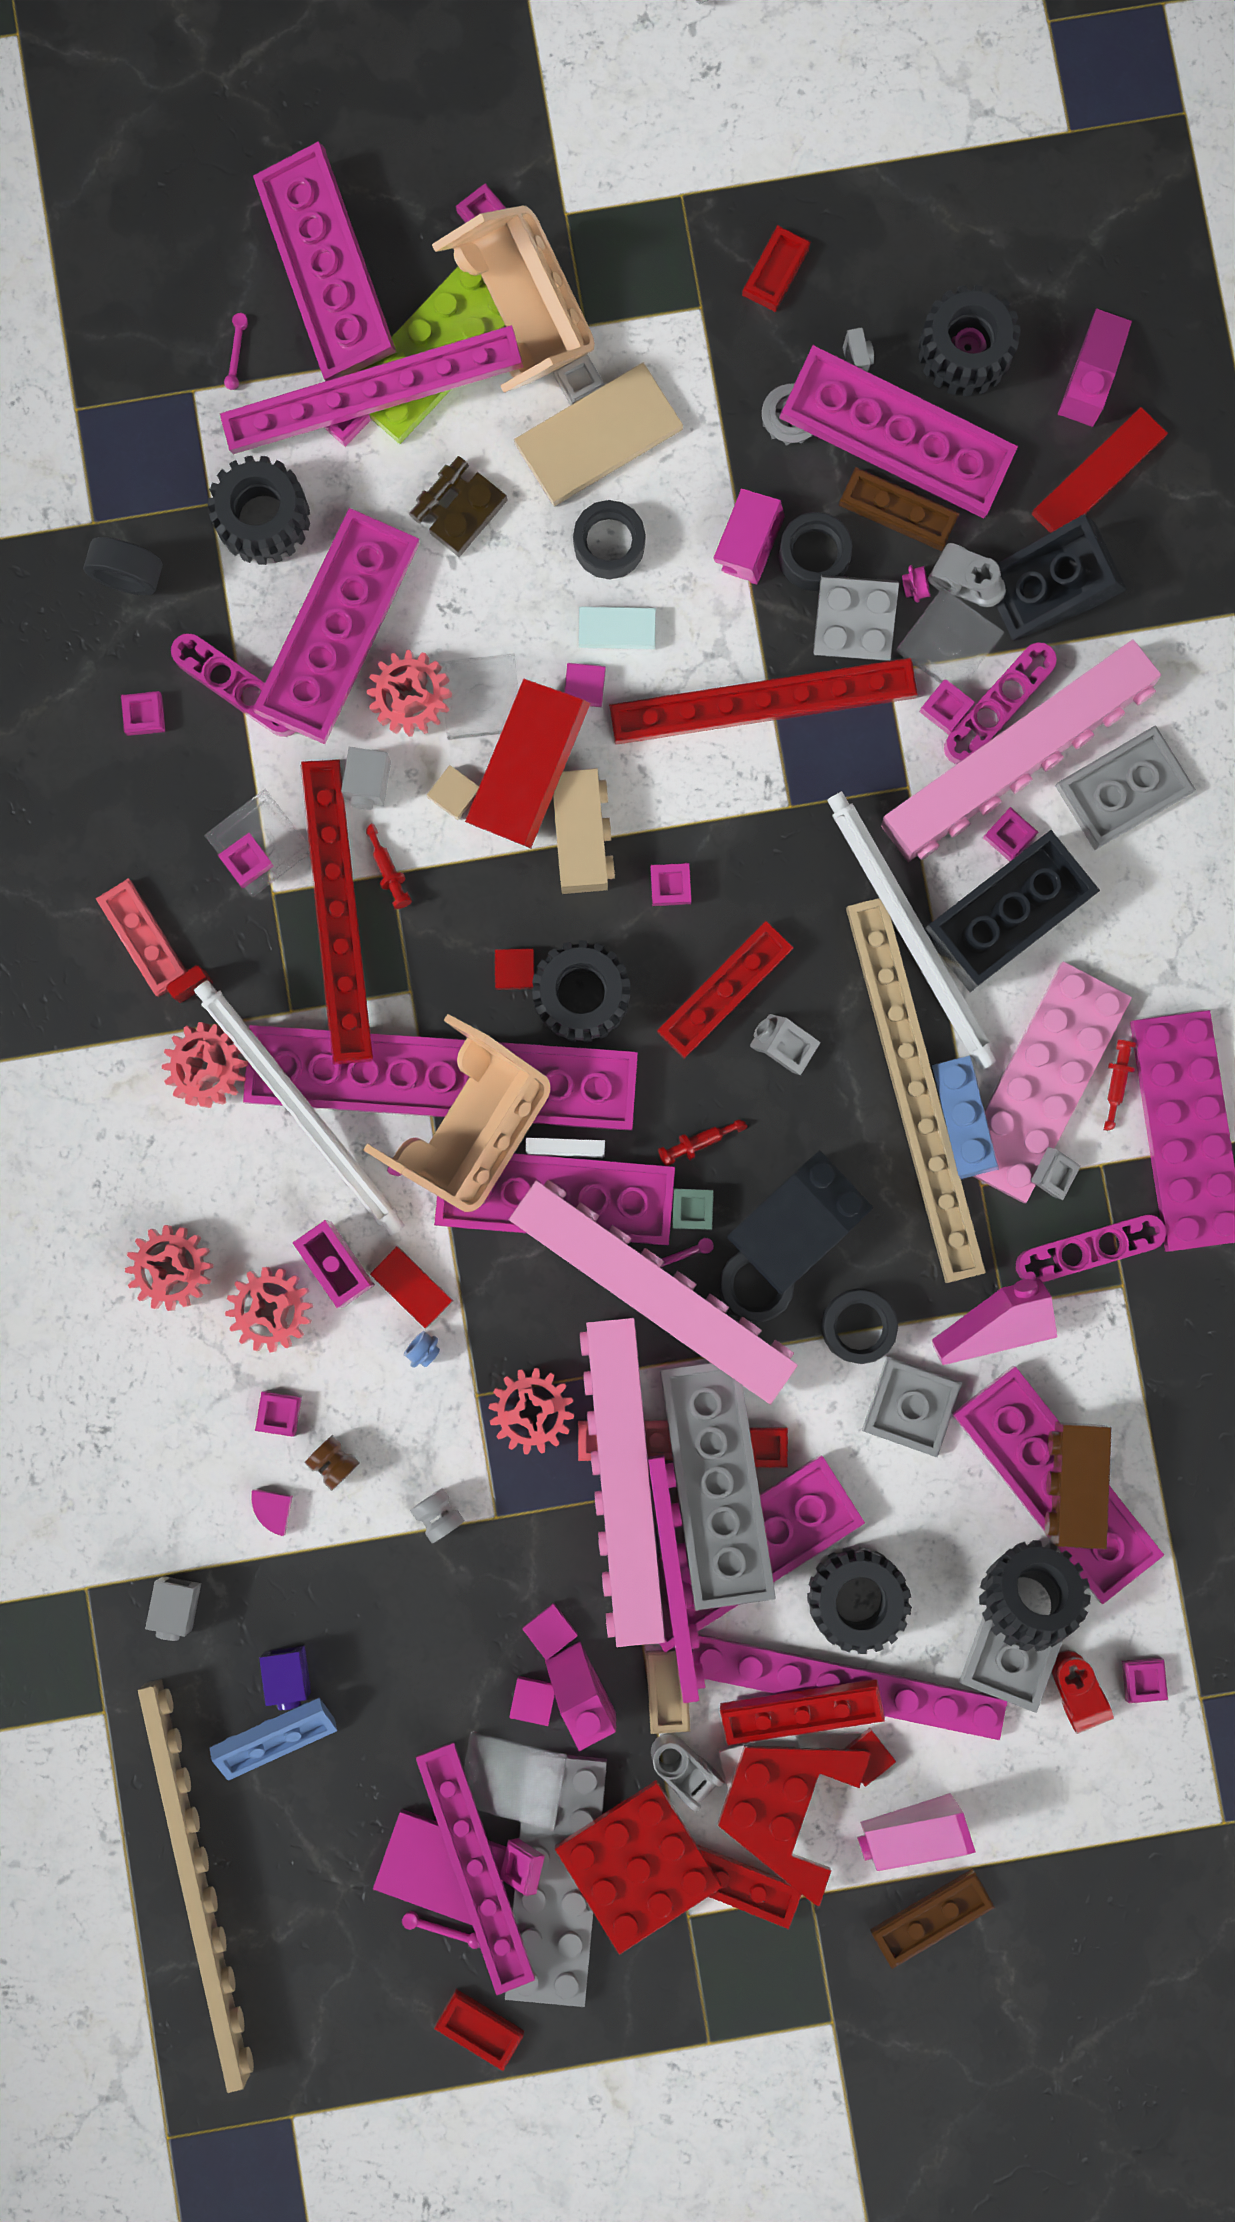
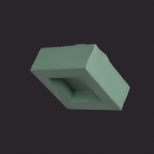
(692, 1209)

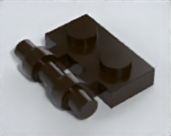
(467, 513)

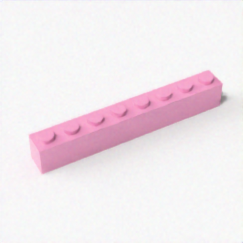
(1020, 751)
(653, 1292)
(624, 1482)

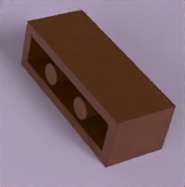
(1079, 1485)

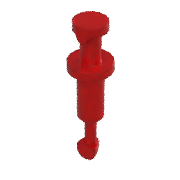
(391, 879)
(1118, 1080)
(697, 1142)

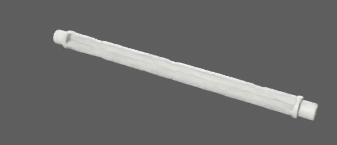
(911, 930)
(299, 1107)

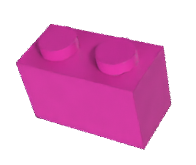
(333, 1264)

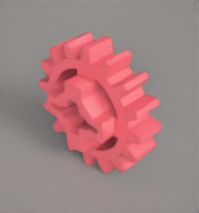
(412, 679)
(198, 1082)
(162, 1282)
(284, 1301)
(514, 1415)

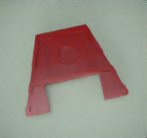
(771, 1801)

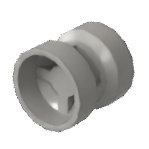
(433, 1507)

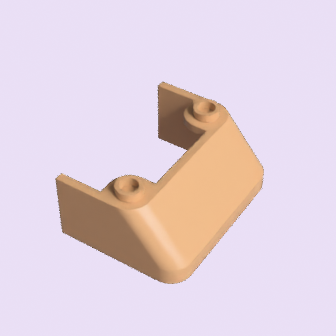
(526, 288)
(479, 1127)

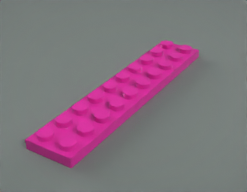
(424, 1078)

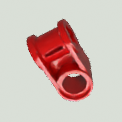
(1081, 1696)

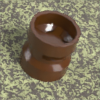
(332, 1462)

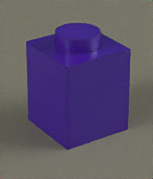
(285, 1677)

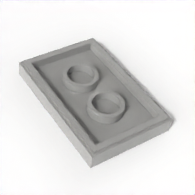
(1125, 787)

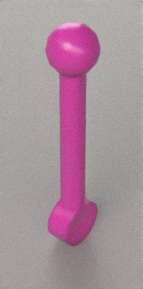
(240, 323)
(704, 1246)
(412, 1920)

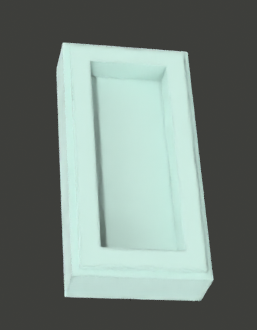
(617, 627)

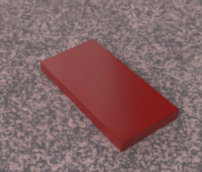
(527, 762)

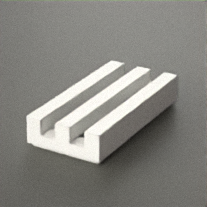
(565, 1147)

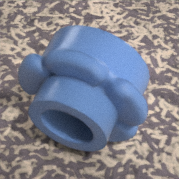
(422, 1350)

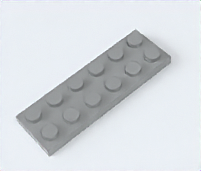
(717, 1487)
(558, 1918)

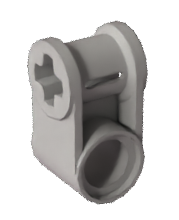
(968, 576)
(690, 1775)

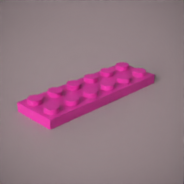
(324, 263)
(898, 432)
(336, 626)
(1186, 1128)
(622, 1194)
(1012, 1433)
(800, 1520)

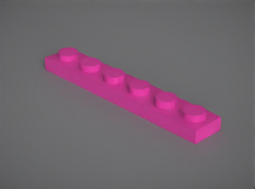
(679, 1594)
(475, 1868)

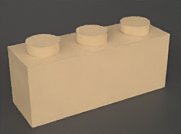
(582, 832)

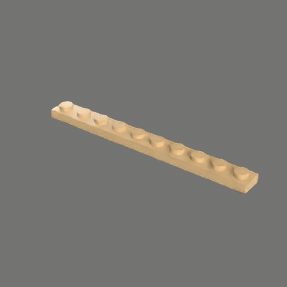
(915, 1090)
(198, 1897)

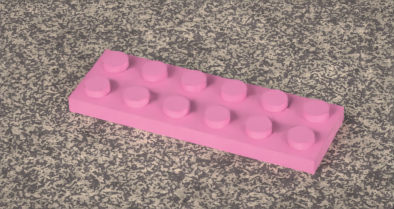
(1049, 1075)

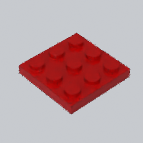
(638, 1867)

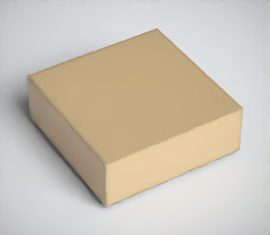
(453, 792)

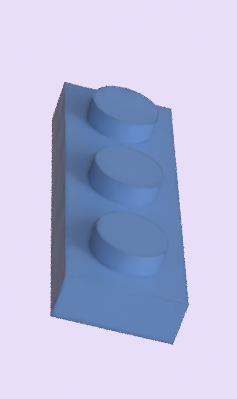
(965, 1117)
(273, 1739)

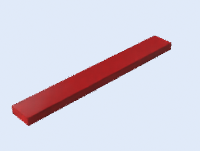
(763, 701)
(336, 912)

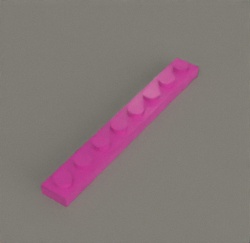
(371, 390)
(901, 1696)

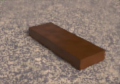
(898, 509)
(932, 1918)

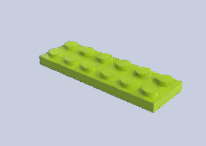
(451, 314)

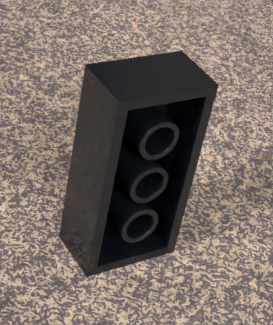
(1010, 910)

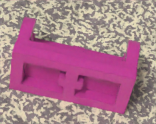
(749, 535)

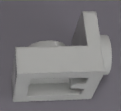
(784, 1043)

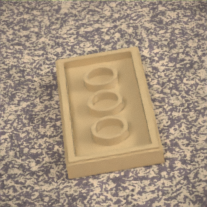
(598, 434)

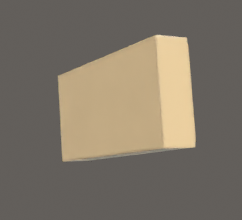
(666, 1703)

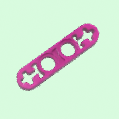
(233, 688)
(999, 703)
(1091, 1252)

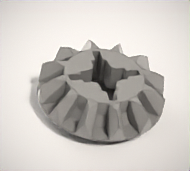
(775, 426)

